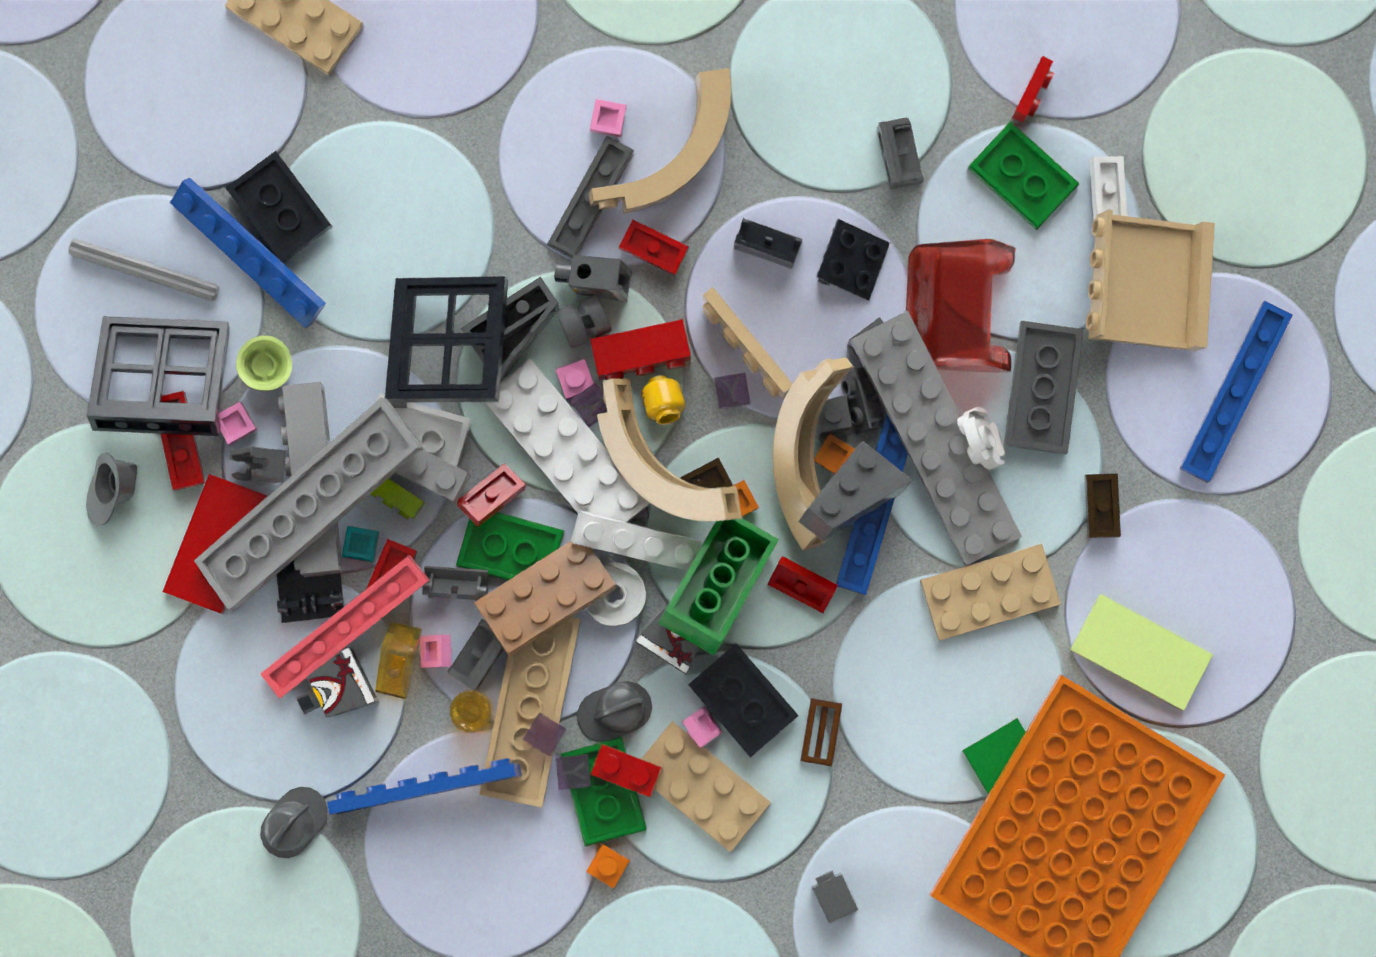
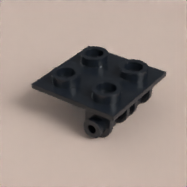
(852, 260)
(309, 596)

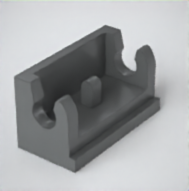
(899, 153)
(263, 465)
(476, 657)

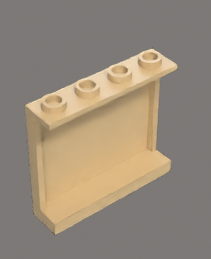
(1150, 282)

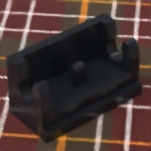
(767, 243)

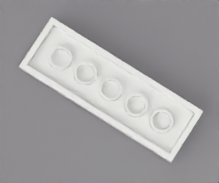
(564, 446)

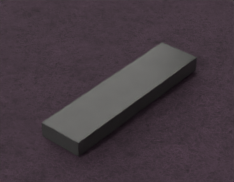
(580, 215)

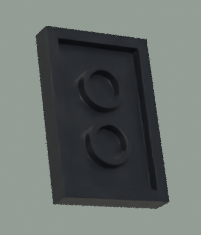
(279, 207)
(743, 700)

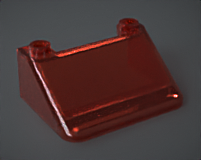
(953, 300)

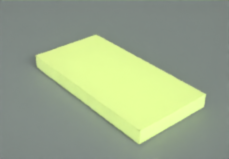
(1141, 652)

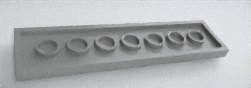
(931, 436)
(308, 504)

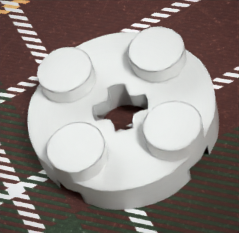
(984, 438)
(622, 610)

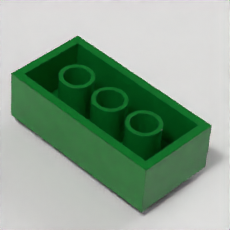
(718, 583)

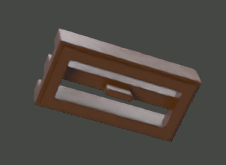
(821, 730)

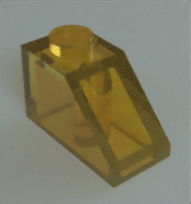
(398, 660)

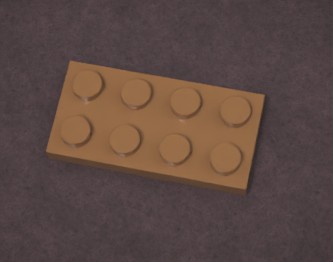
(544, 596)

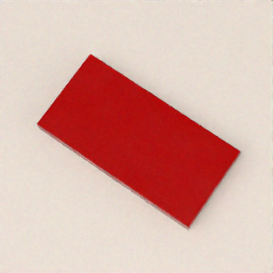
(216, 512)

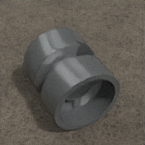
(573, 325)

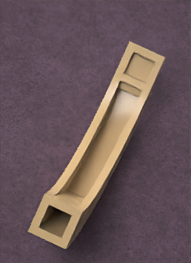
(711, 115)
(794, 444)
(646, 473)

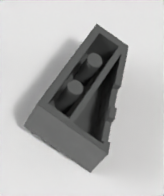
(526, 317)
(856, 489)

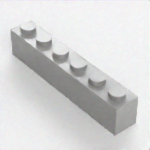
(306, 435)

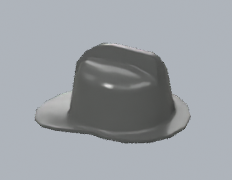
(110, 486)
(614, 711)
(293, 822)

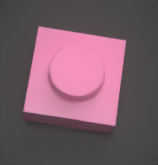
(608, 118)
(574, 378)
(235, 423)
(435, 651)
(702, 727)

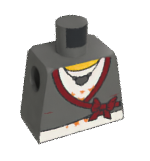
(607, 278)
(668, 645)
(338, 686)

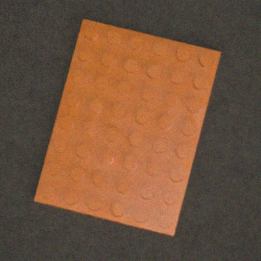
(1077, 830)

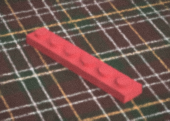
(344, 626)

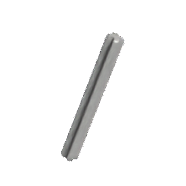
(143, 270)

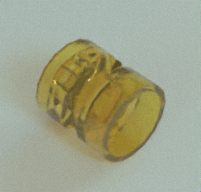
(471, 711)

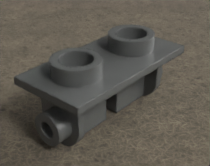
(863, 413)
(466, 583)

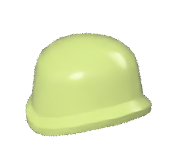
(264, 363)

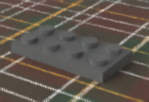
(1043, 387)

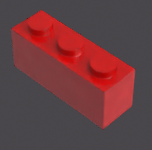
(641, 350)

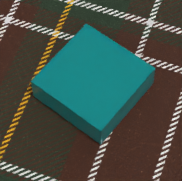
(360, 544)

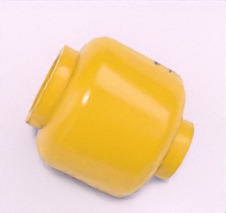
(663, 399)

